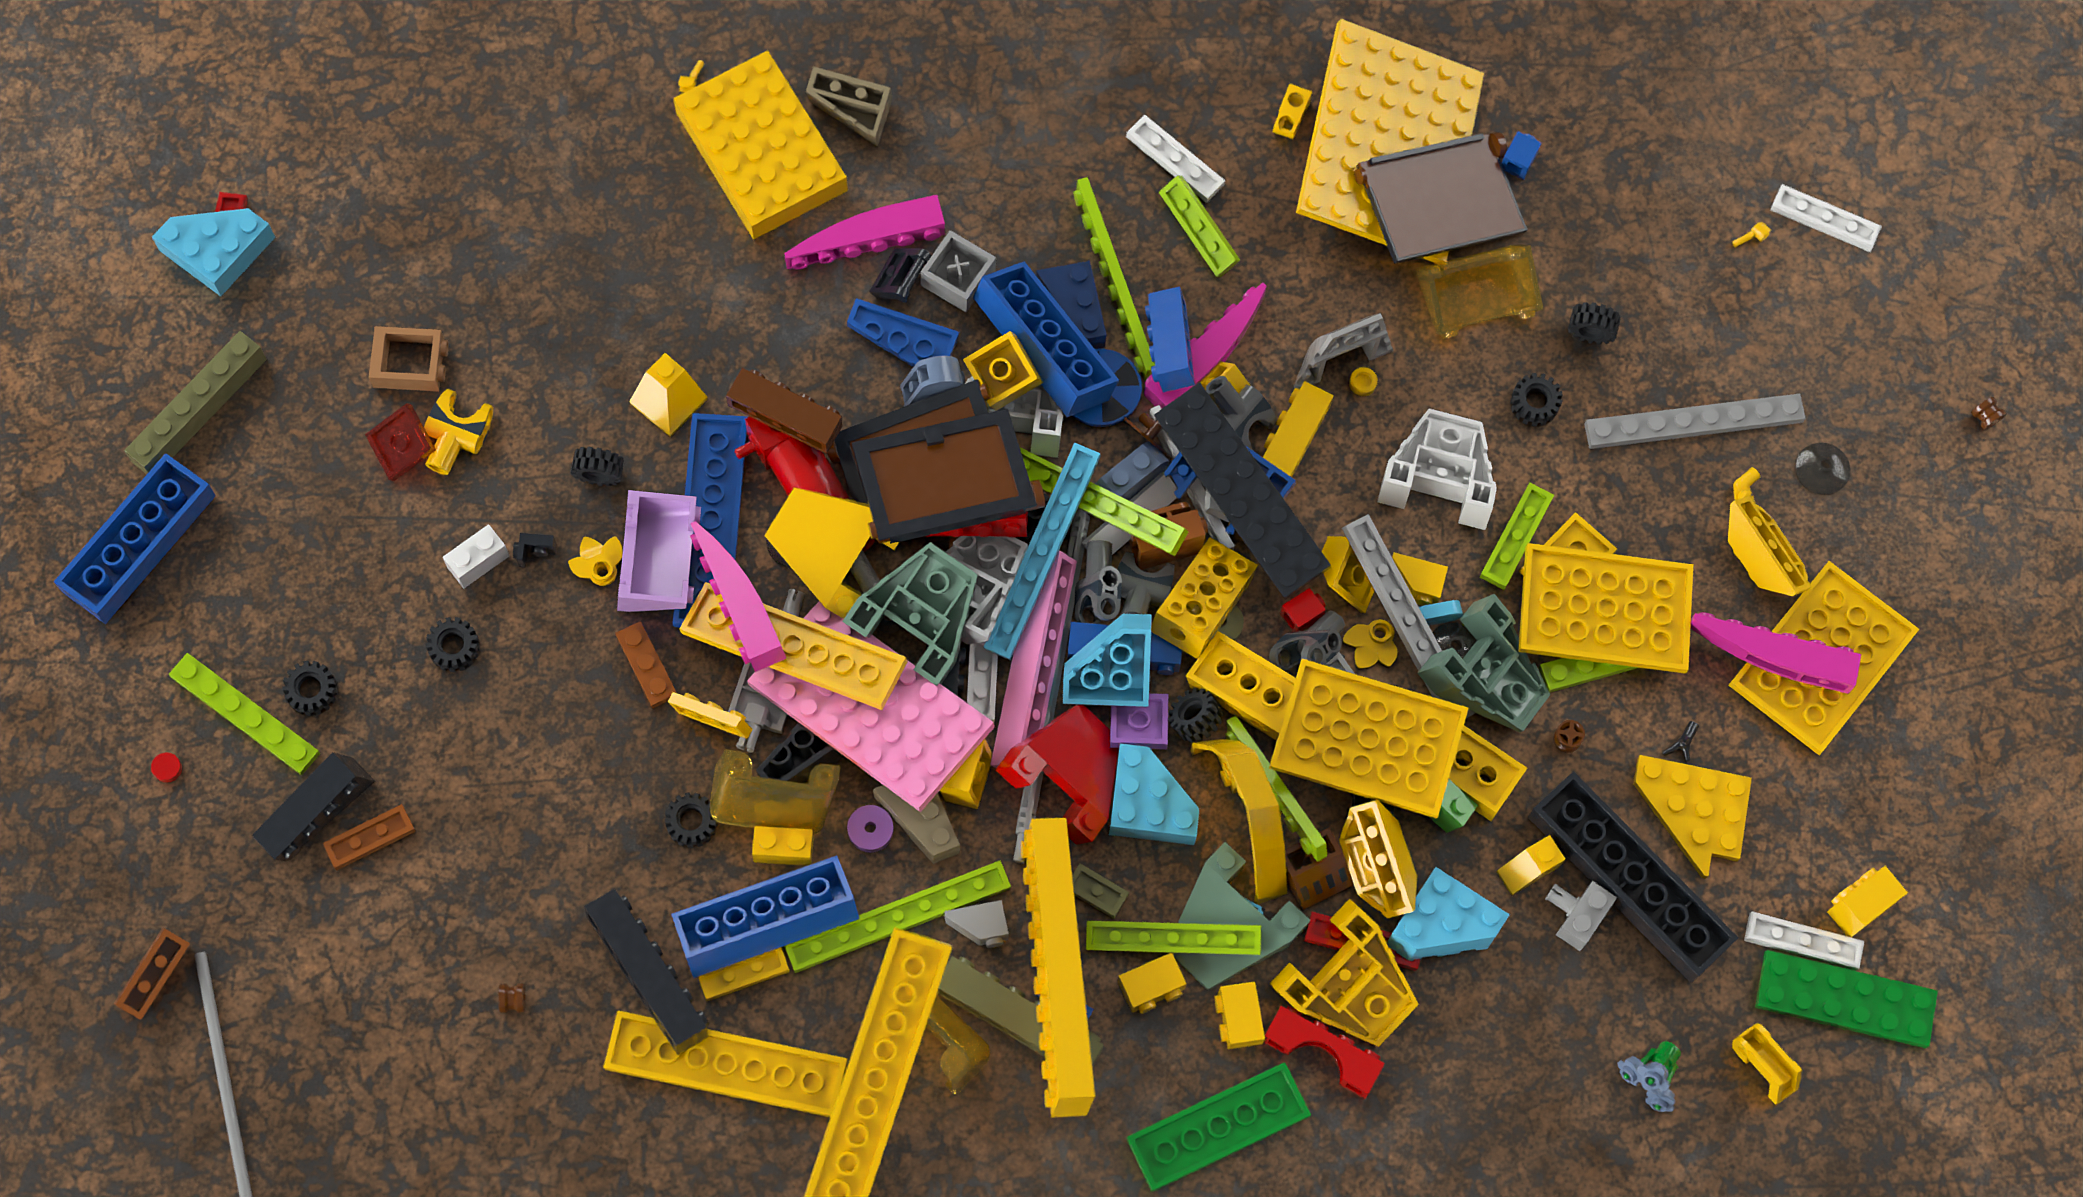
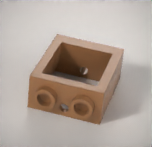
(408, 381)

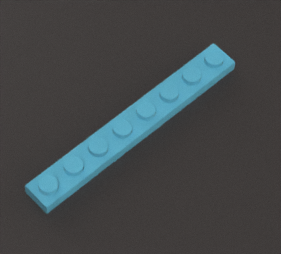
(1042, 550)

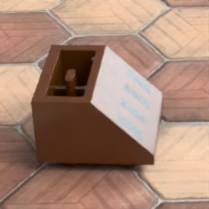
(1316, 880)

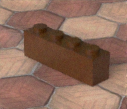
(784, 410)

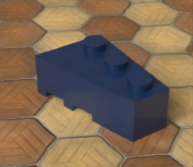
(1077, 295)

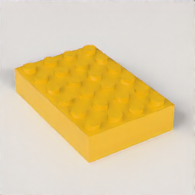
(760, 144)

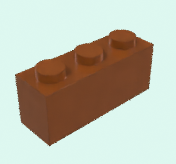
(151, 973)

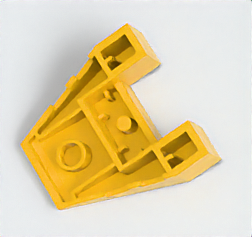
(821, 542)
(1358, 986)

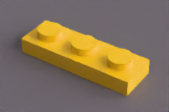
(710, 714)
(743, 974)

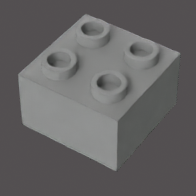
(957, 270)

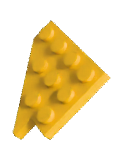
(1697, 807)

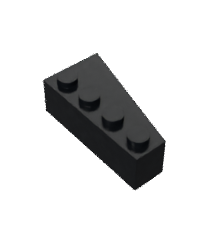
(798, 757)
(313, 806)

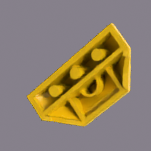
(1765, 549)
(1379, 859)

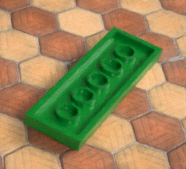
(1846, 999)
(1218, 1127)

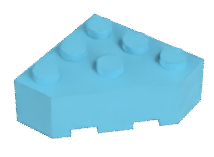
(214, 244)
(1112, 666)
(1150, 800)
(1446, 920)

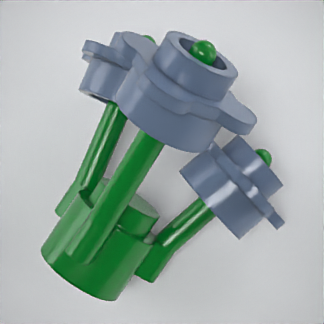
(1655, 1076)

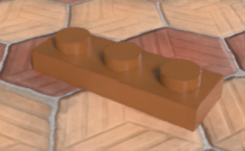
(646, 664)
(369, 837)

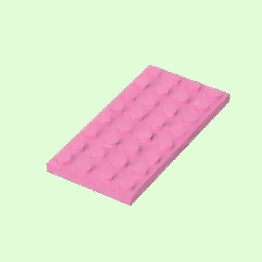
(907, 745)

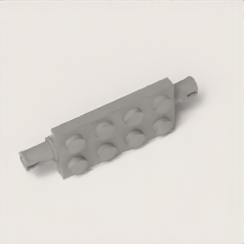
(758, 710)

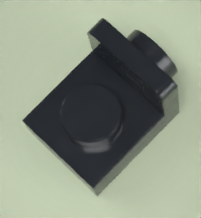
(535, 544)

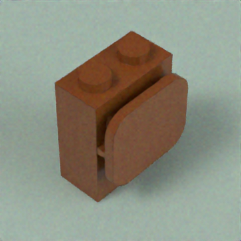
(1180, 514)

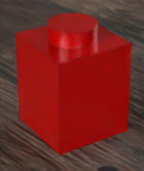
(1303, 610)

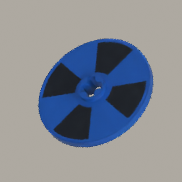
(1124, 397)

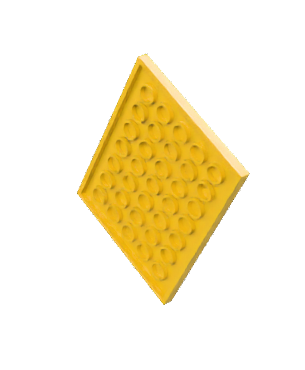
(1374, 104)

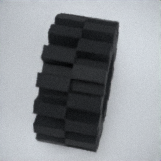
(1594, 323)
(1541, 385)
(597, 466)
(446, 629)
(305, 672)
(1187, 707)
(685, 836)

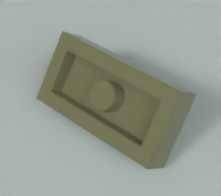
(1098, 891)

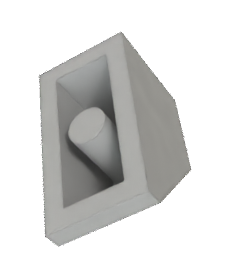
(980, 923)

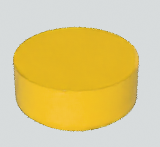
(1363, 381)

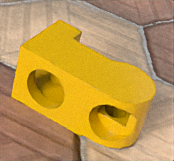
(1292, 111)

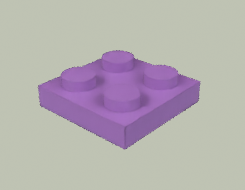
(1141, 724)

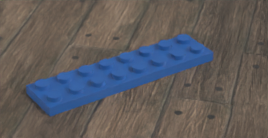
(717, 483)

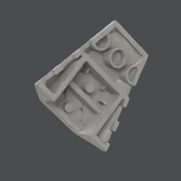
(1367, 332)
(996, 563)

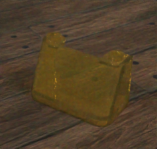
(1480, 288)
(766, 802)
(966, 1049)

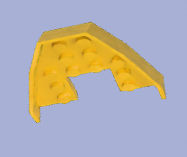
(1247, 777)

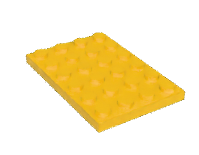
(1606, 608)
(1841, 616)
(1369, 738)

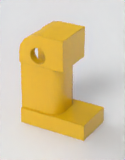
(1770, 1060)

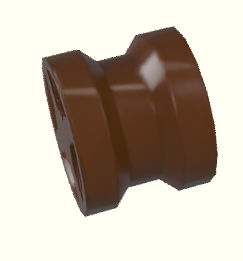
(1988, 413)
(1571, 730)
(512, 998)

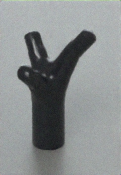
(1684, 741)

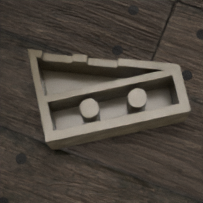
(851, 101)
(927, 828)

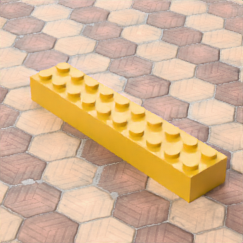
(1058, 968)

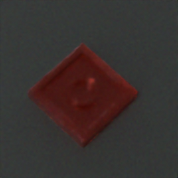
(400, 442)

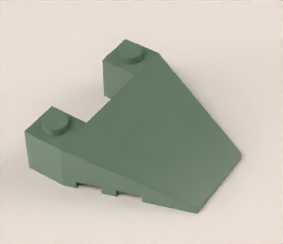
(929, 599)
(1493, 674)
(1219, 903)

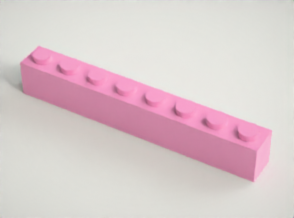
(1035, 661)

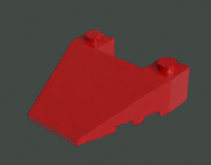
(1078, 759)

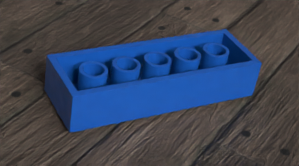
(1059, 351)
(135, 538)
(765, 916)

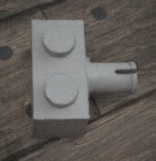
(1583, 913)

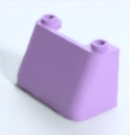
(657, 552)

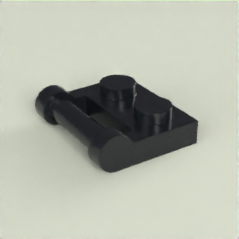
(900, 273)

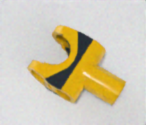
(454, 432)

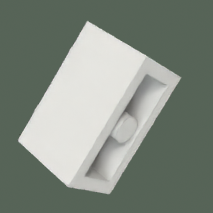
(476, 556)

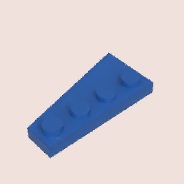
(900, 333)

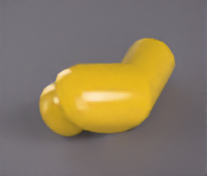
(1742, 484)

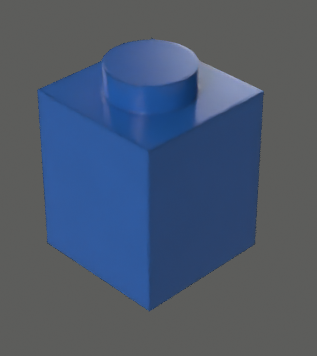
(1521, 155)

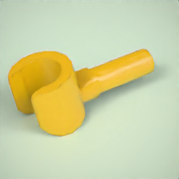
(688, 83)
(1760, 231)

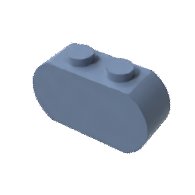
(931, 378)
(1134, 471)

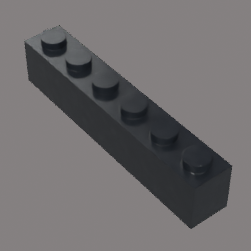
(646, 971)

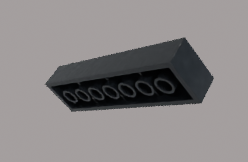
(1242, 491)
(1627, 868)

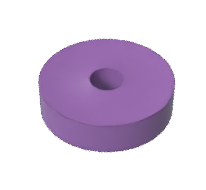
(866, 816)

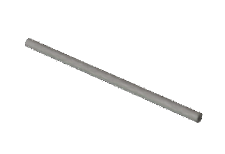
(223, 1075)

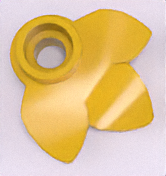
(597, 557)
(1369, 647)

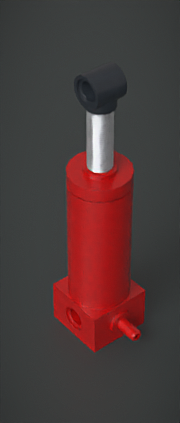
(806, 469)

